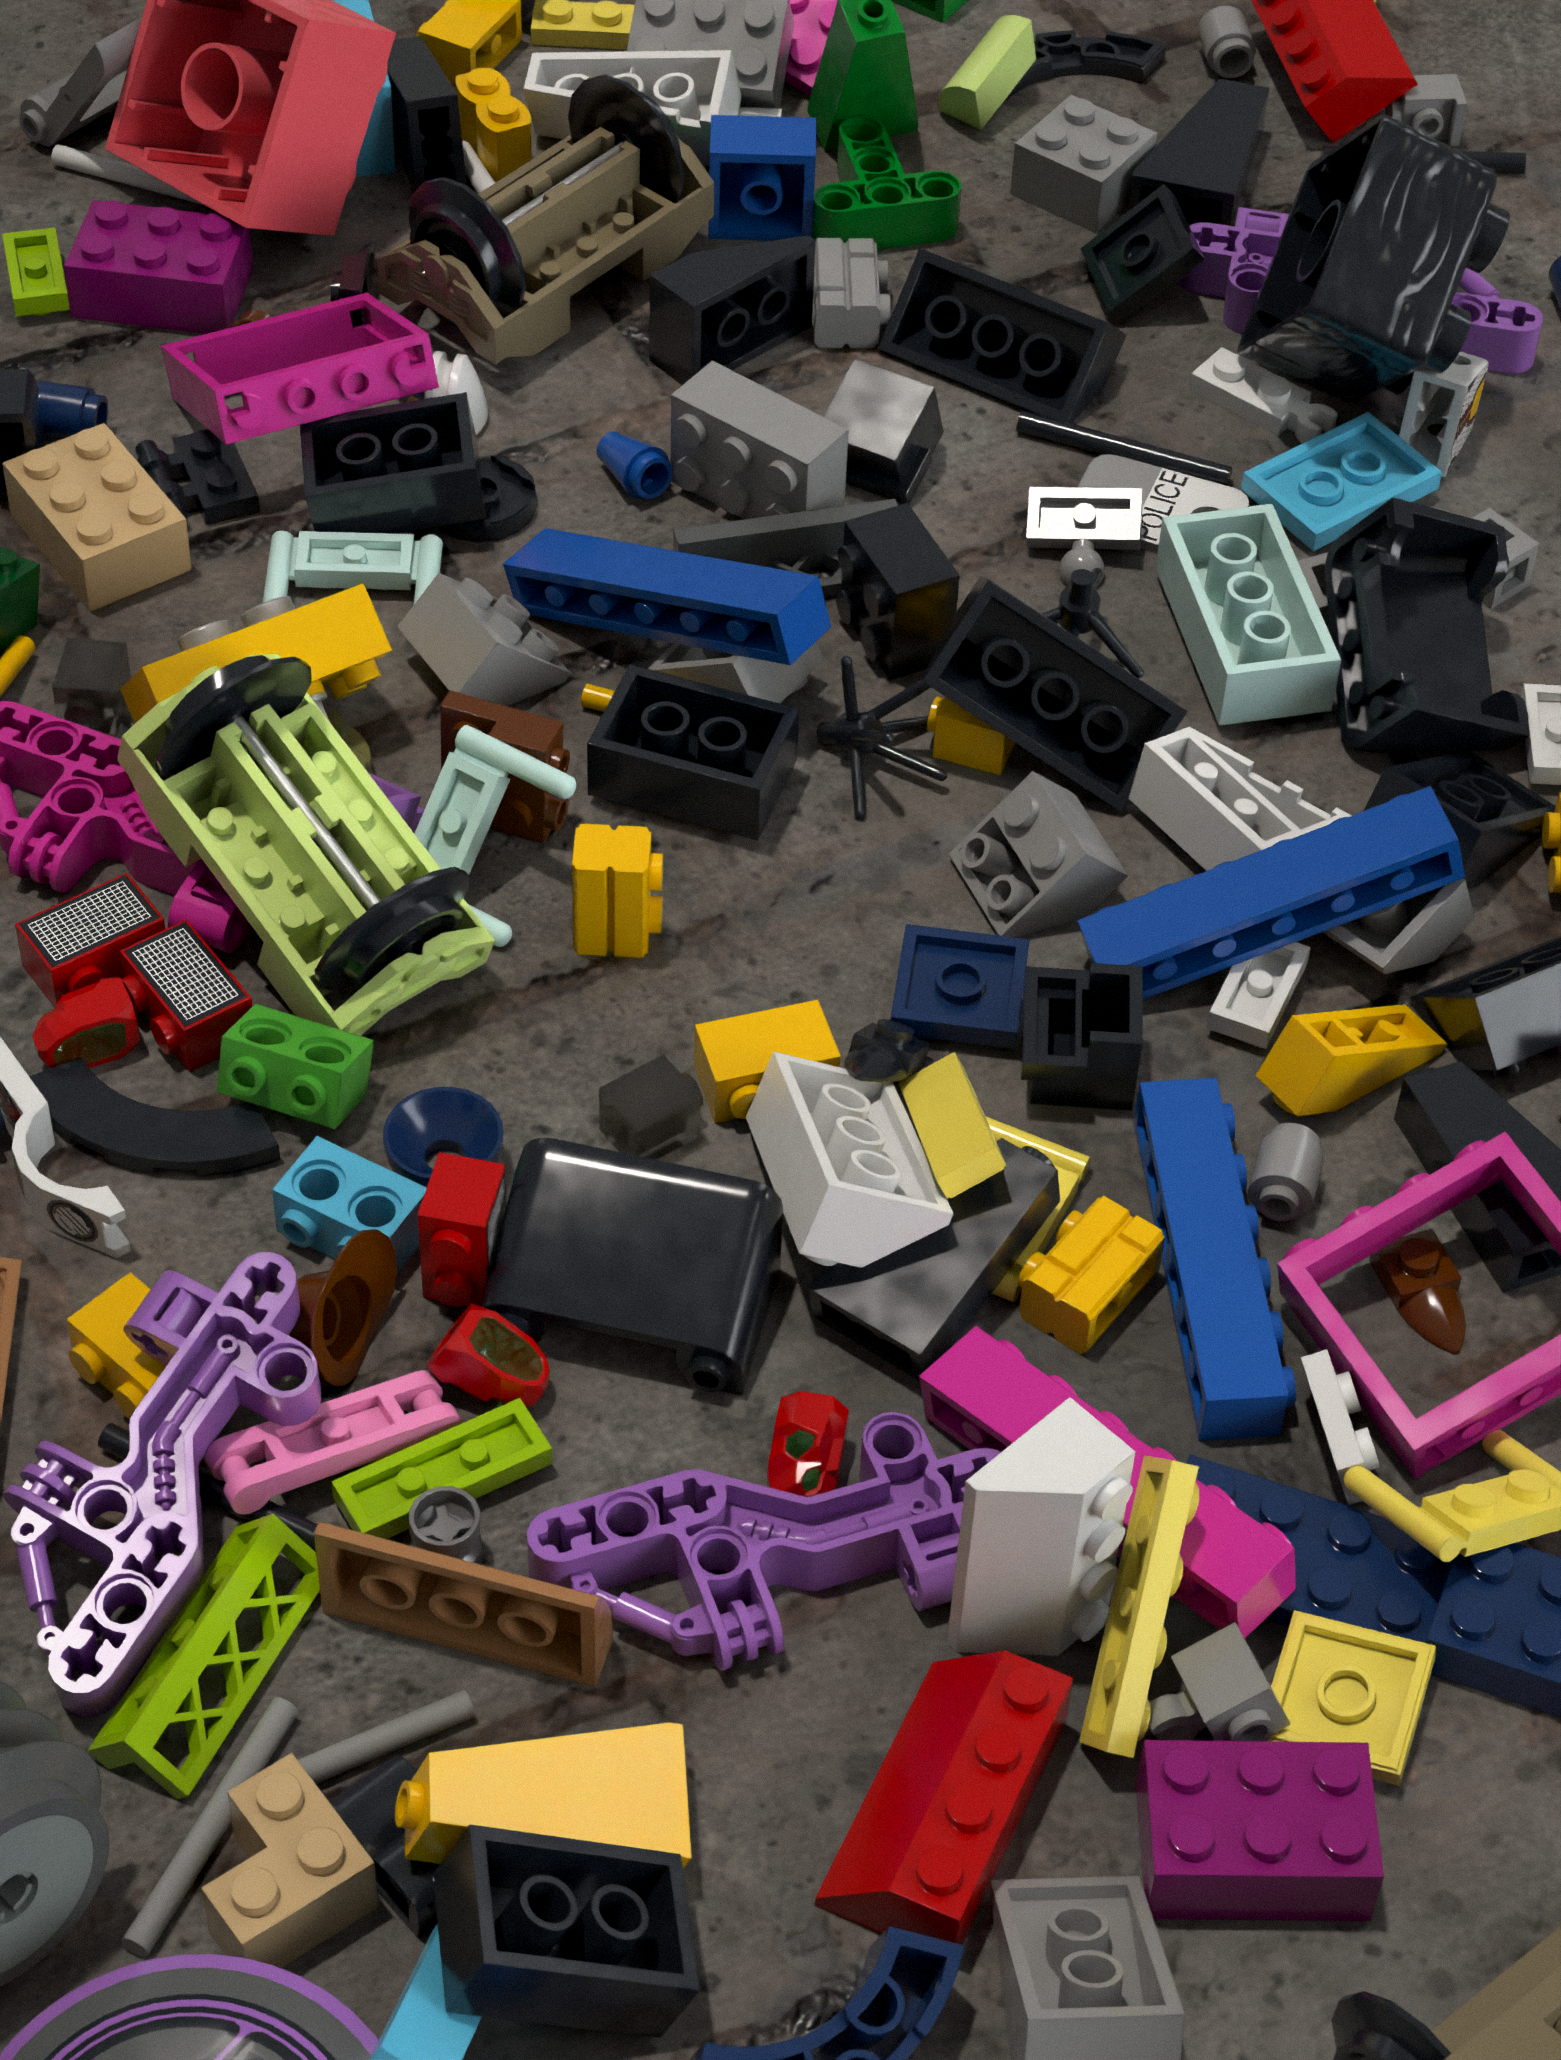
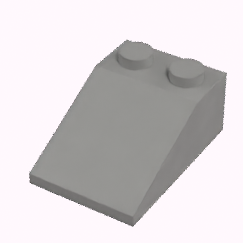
(1084, 1971)

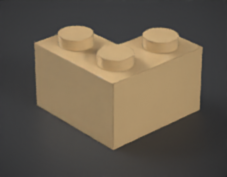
(301, 1875)

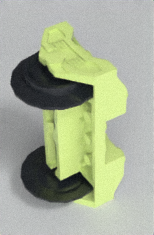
(249, 790)

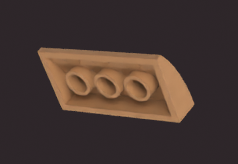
(462, 1604)

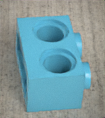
(338, 1194)

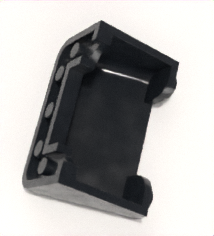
(1413, 632)
(639, 1255)

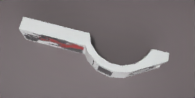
(72, 1212)

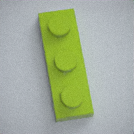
(470, 1456)

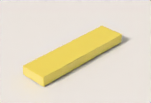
(952, 1126)

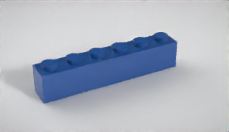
(669, 595)
(1279, 894)
(1211, 1261)

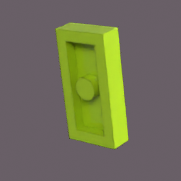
(35, 272)

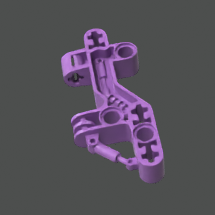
(1240, 255)
(212, 1366)
(700, 1521)

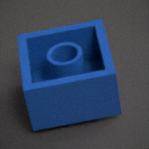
(762, 177)

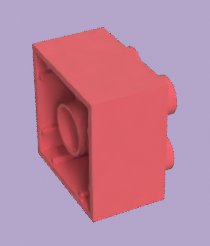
(253, 105)

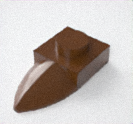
(1423, 1288)

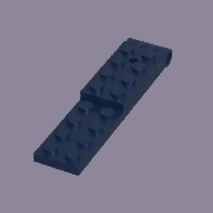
(1484, 1612)

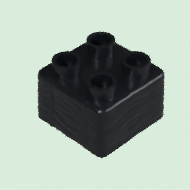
(1375, 263)

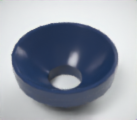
(437, 1122)

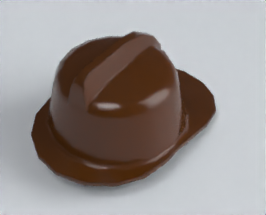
(346, 1305)

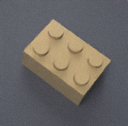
(97, 516)

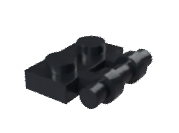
(213, 473)

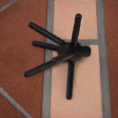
(1080, 614)
(865, 733)

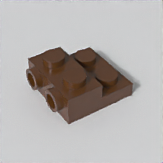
(524, 807)

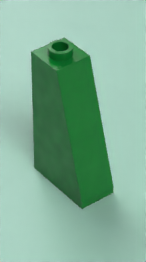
(863, 71)

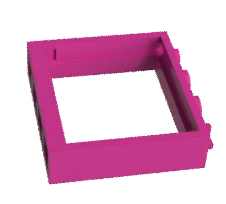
(299, 367)
(1487, 1404)

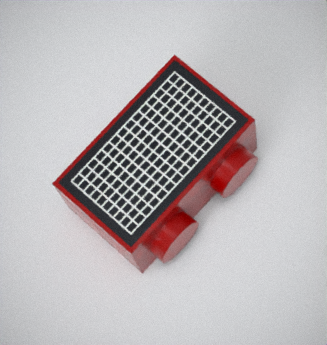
(84, 935)
(183, 993)
(460, 1228)

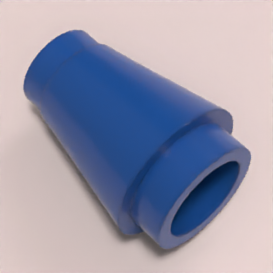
(636, 465)

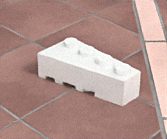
(683, 84)

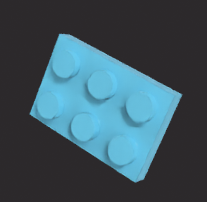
(1340, 479)

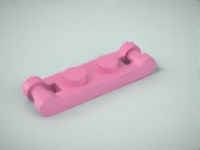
(334, 1440)

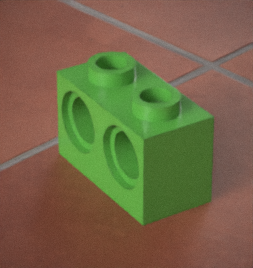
(294, 1066)

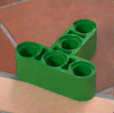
(878, 198)

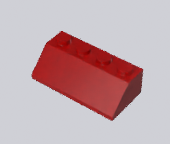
(1337, 59)
(949, 1796)

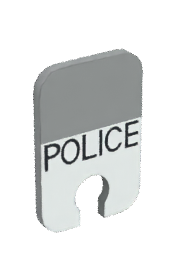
(1163, 490)

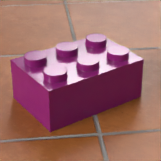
(158, 267)
(1258, 1830)

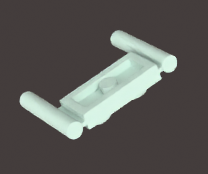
(351, 559)
(469, 798)

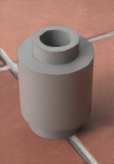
(1226, 41)
(1286, 1172)

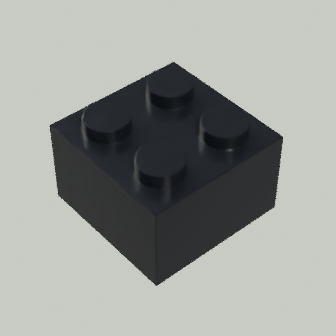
(896, 589)

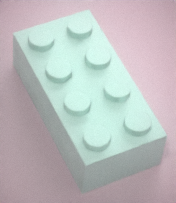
(1247, 614)

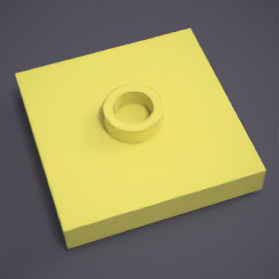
(1352, 1688)

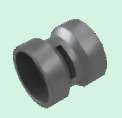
(447, 1523)

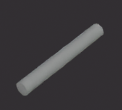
(388, 1737)

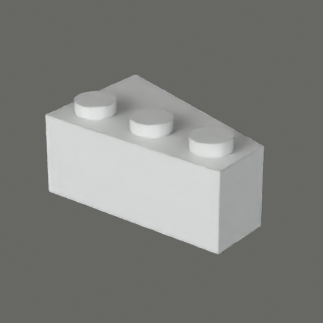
(1215, 802)

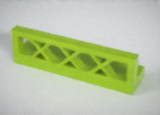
(189, 1647)

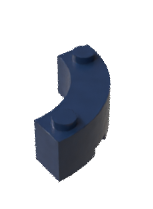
(885, 2015)

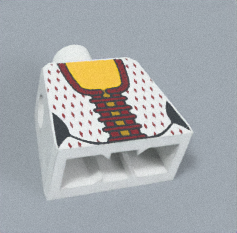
(1445, 400)

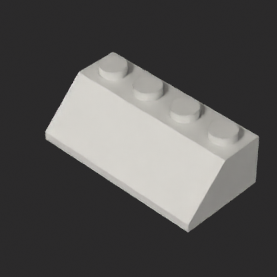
(843, 1162)
(1041, 1538)

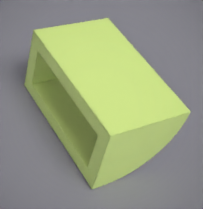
(990, 72)

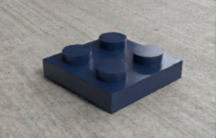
(960, 985)

